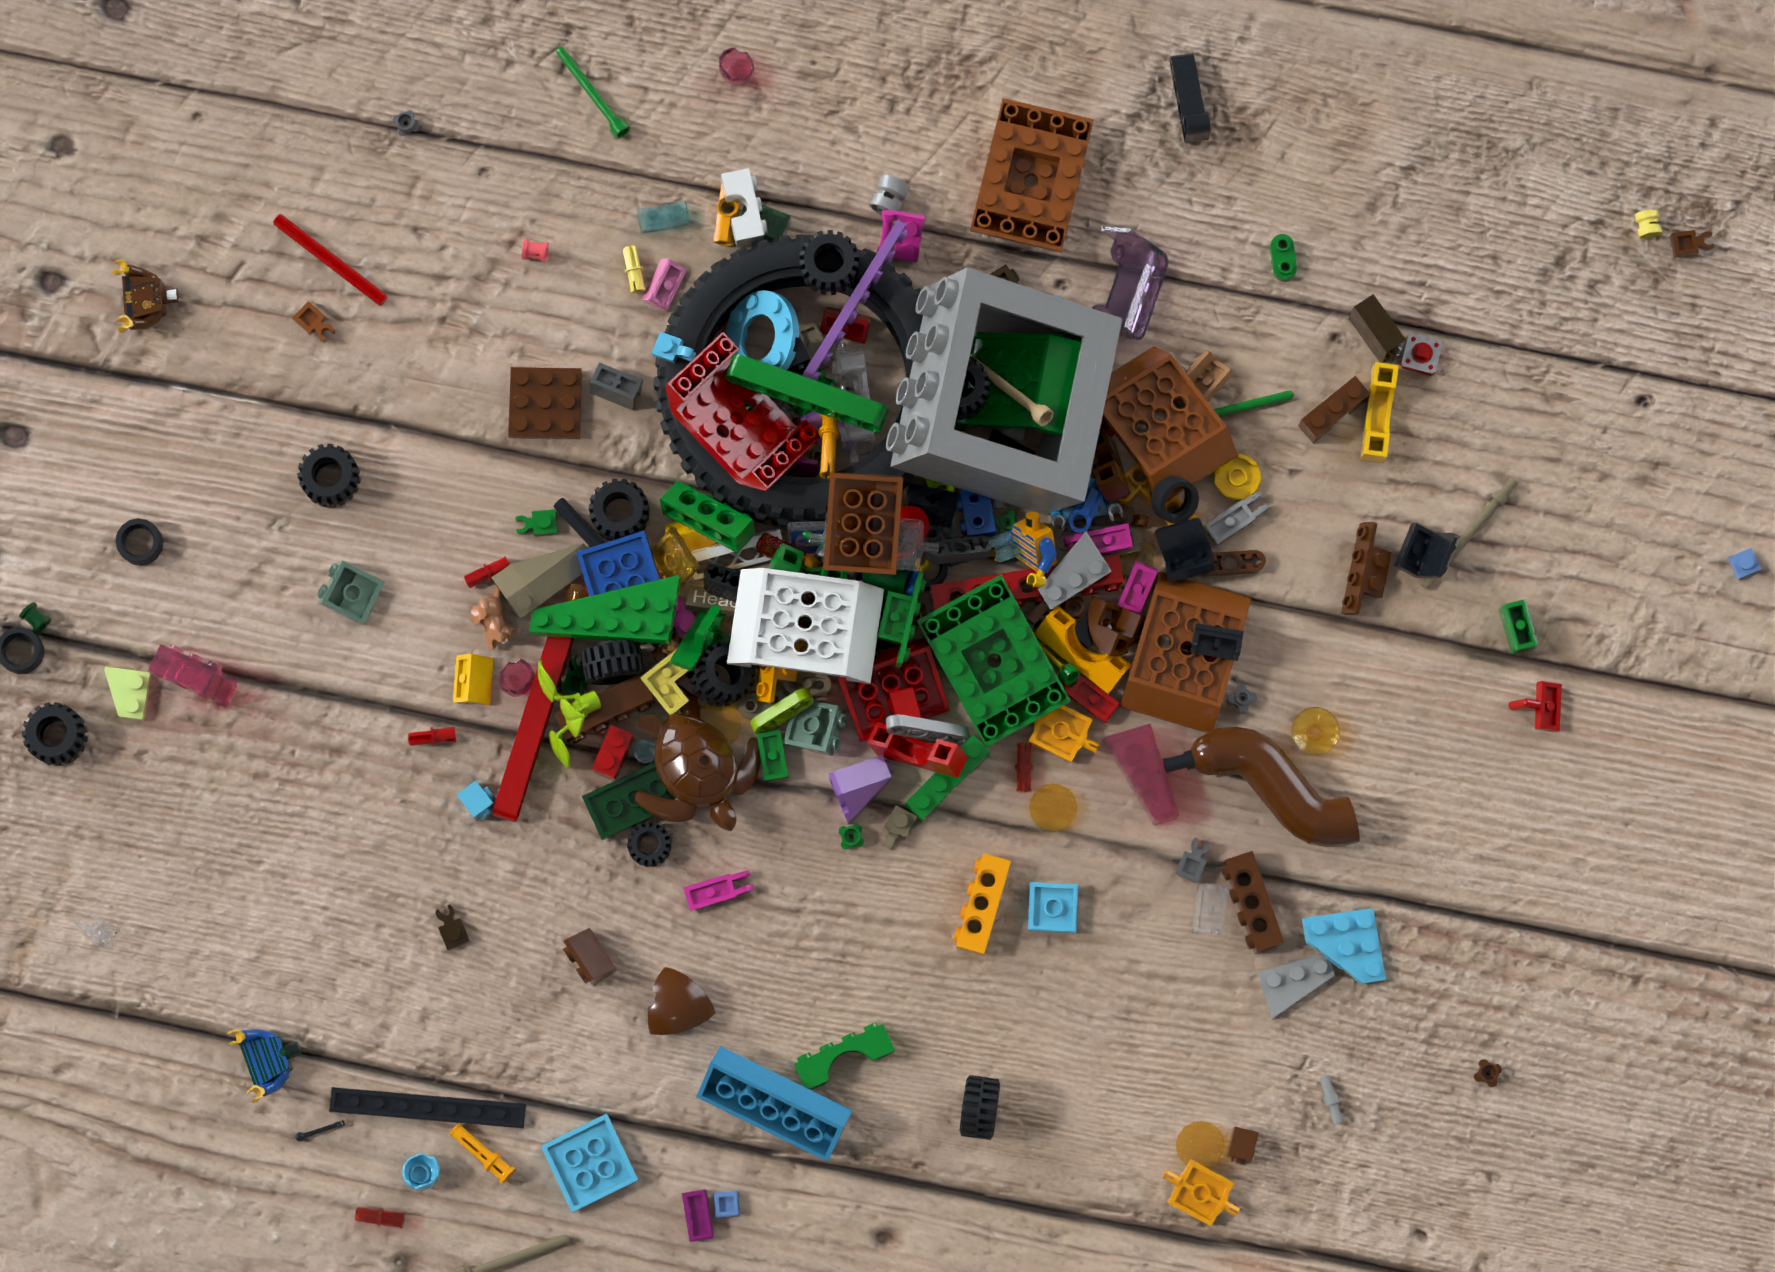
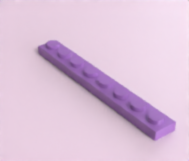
(859, 296)

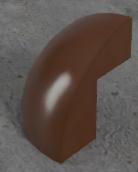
(1113, 627)
(677, 1004)

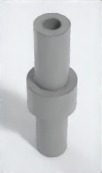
(1331, 1099)

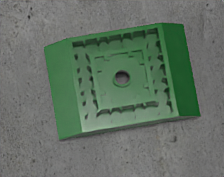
(998, 697)

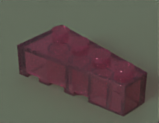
(1143, 768)

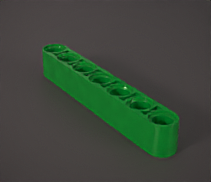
(806, 393)

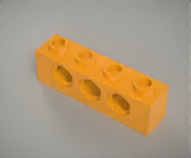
(998, 869)

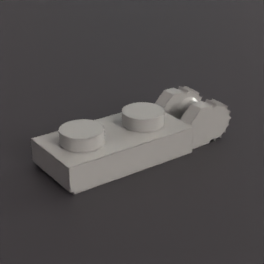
(1234, 519)

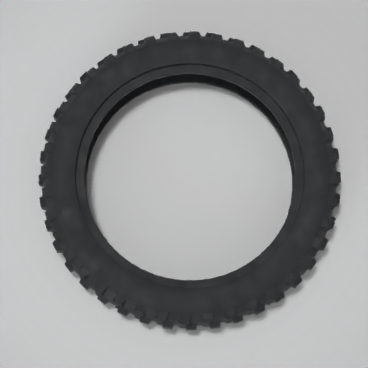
(704, 313)

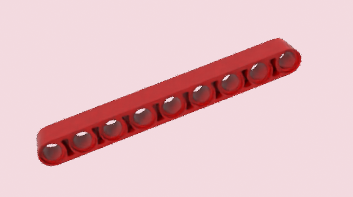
(531, 732)

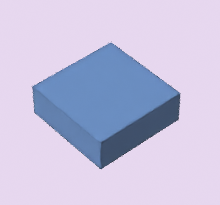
(726, 1204)

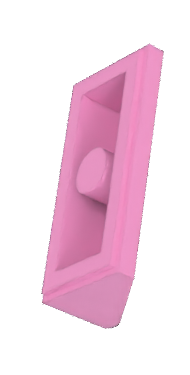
(664, 284)

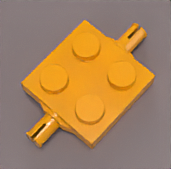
(1063, 733)
(1200, 1192)

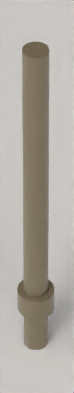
(1498, 499)

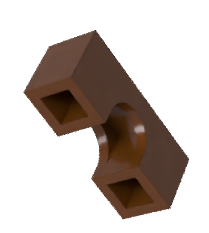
(1333, 409)
(1109, 469)

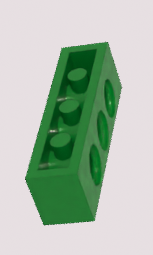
(707, 516)

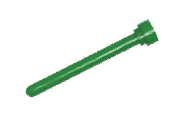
(618, 126)
(1254, 403)

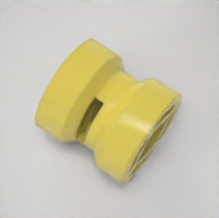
(1648, 224)

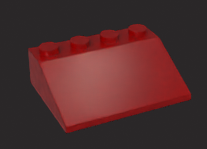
(872, 701)

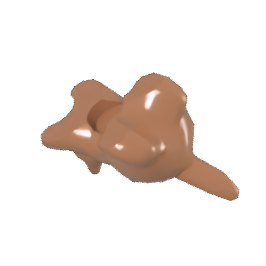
(490, 615)

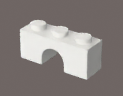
(740, 187)

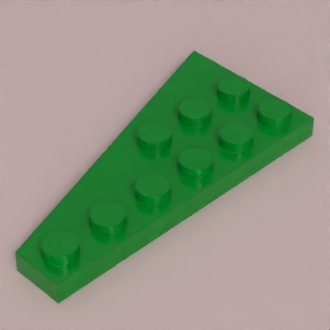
(631, 613)

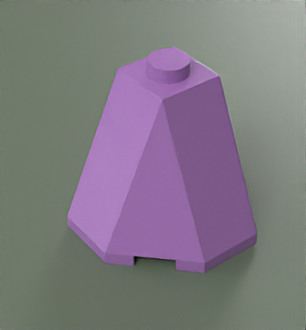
(860, 784)

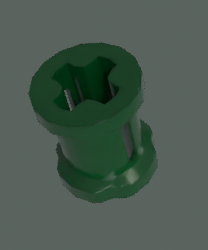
(35, 617)

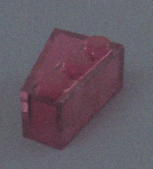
(193, 674)

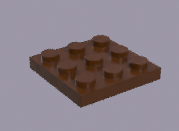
(545, 403)

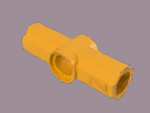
(723, 230)

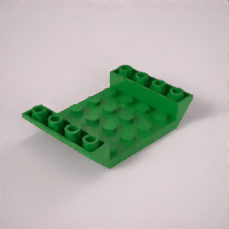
(1033, 364)

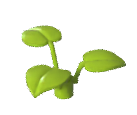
(573, 714)

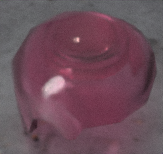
(736, 66)
(516, 678)

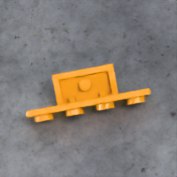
(768, 679)

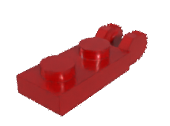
(1092, 698)

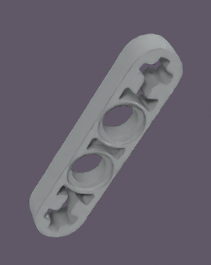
(926, 729)

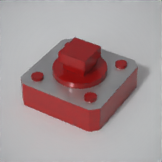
(1421, 354)

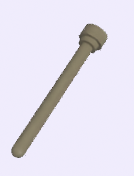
(518, 1256)

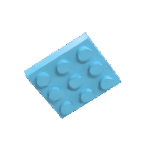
(589, 1163)

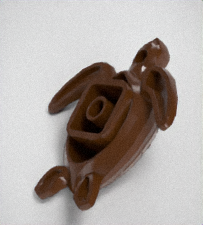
(696, 767)

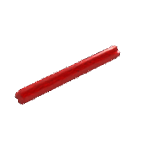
(330, 259)

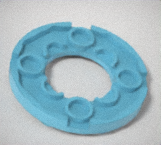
(783, 318)

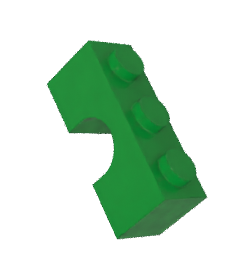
(790, 560)

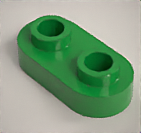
(1283, 257)

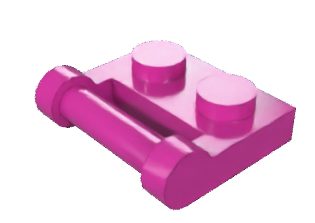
(910, 247)

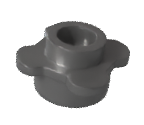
(403, 117)
(1242, 691)

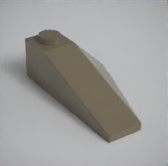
(539, 578)

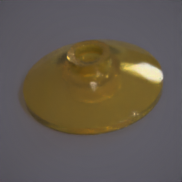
(1321, 720)

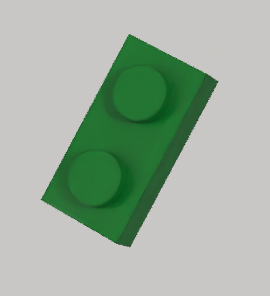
(772, 755)

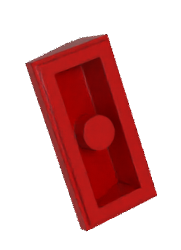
(855, 332)

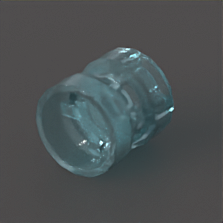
(1004, 546)

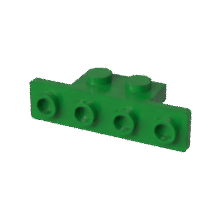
(898, 616)
(698, 638)

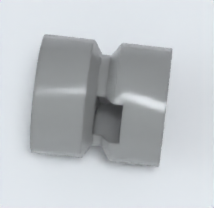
(890, 194)

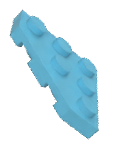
(1348, 942)

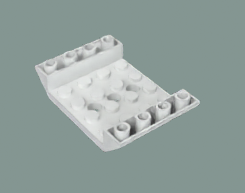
(841, 628)

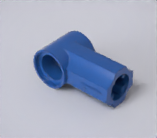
(1086, 509)

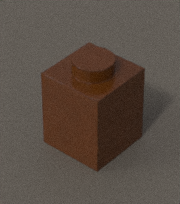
(1242, 1145)

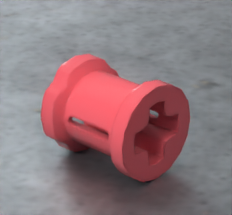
(535, 250)

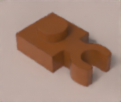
(312, 320)

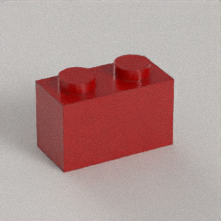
(613, 753)

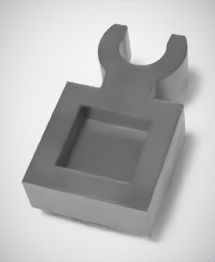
(1192, 864)

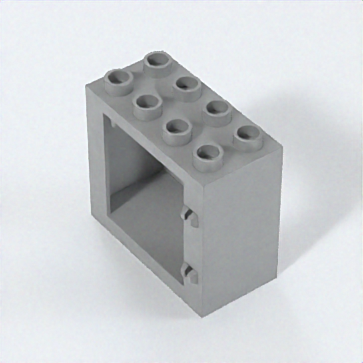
(931, 396)

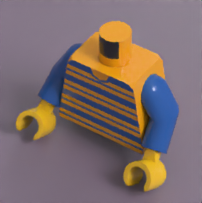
(1035, 547)

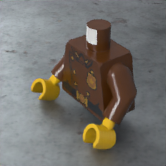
(143, 297)

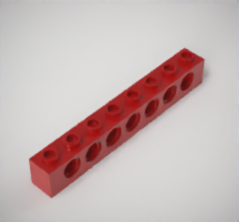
(942, 592)

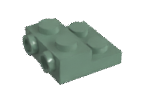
(350, 591)
(816, 728)

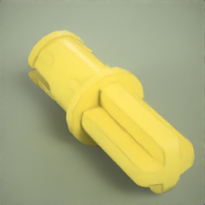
(633, 269)

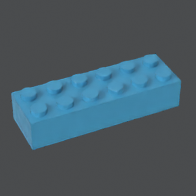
(773, 1103)

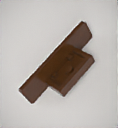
(1367, 569)

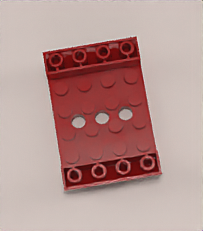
(762, 442)

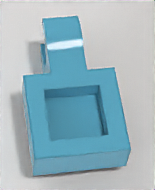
(670, 347)

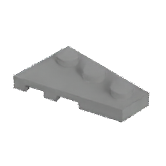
(1075, 572)
(1293, 981)

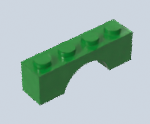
(939, 786)
(872, 1043)

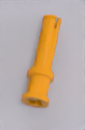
(829, 433)
(491, 1161)

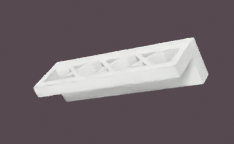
(718, 550)

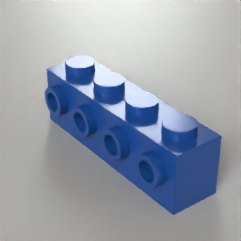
(976, 513)

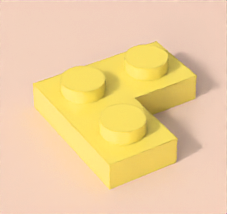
(662, 684)

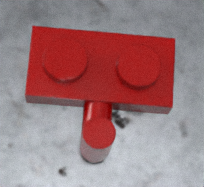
(1546, 706)

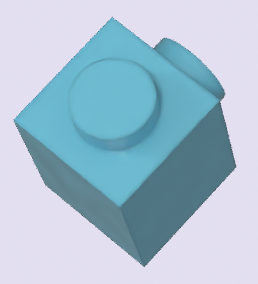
(477, 800)

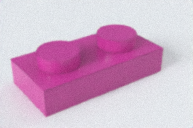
(1137, 587)

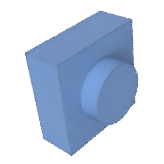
(1744, 563)

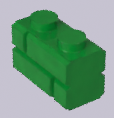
(1518, 627)

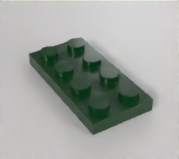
(614, 805)

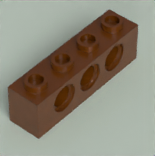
(1247, 865)

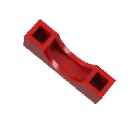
(938, 757)

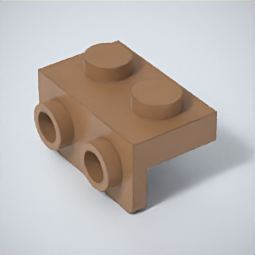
(1208, 374)

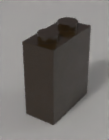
(1377, 329)

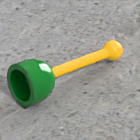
(1067, 672)

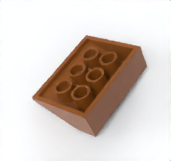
(863, 523)

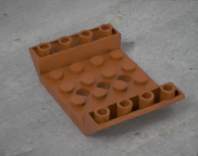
(1186, 443)
(1165, 680)

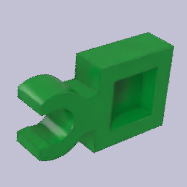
(541, 523)

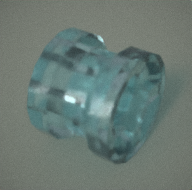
(644, 755)

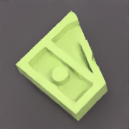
(129, 691)

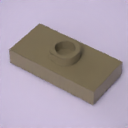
(812, 339)

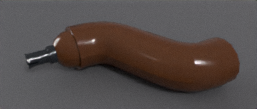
(1275, 782)

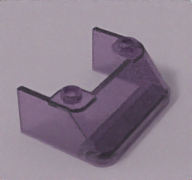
(1136, 281)

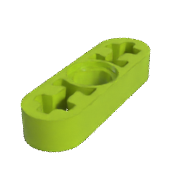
(782, 711)

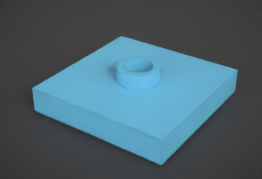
(1053, 907)

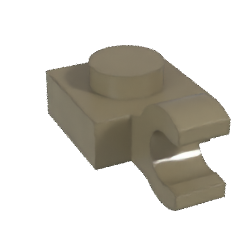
(899, 824)

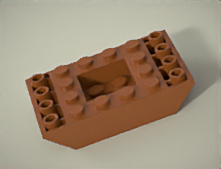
(1040, 145)

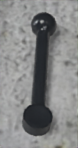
(300, 1136)

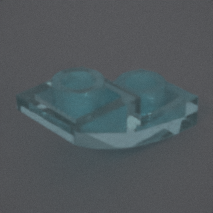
(663, 217)

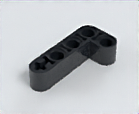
(1193, 118)
(721, 581)

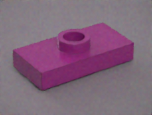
(697, 1215)

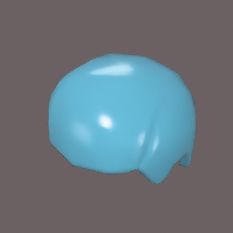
(421, 1172)

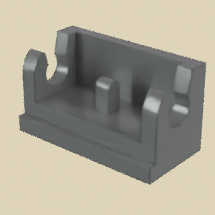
(615, 386)

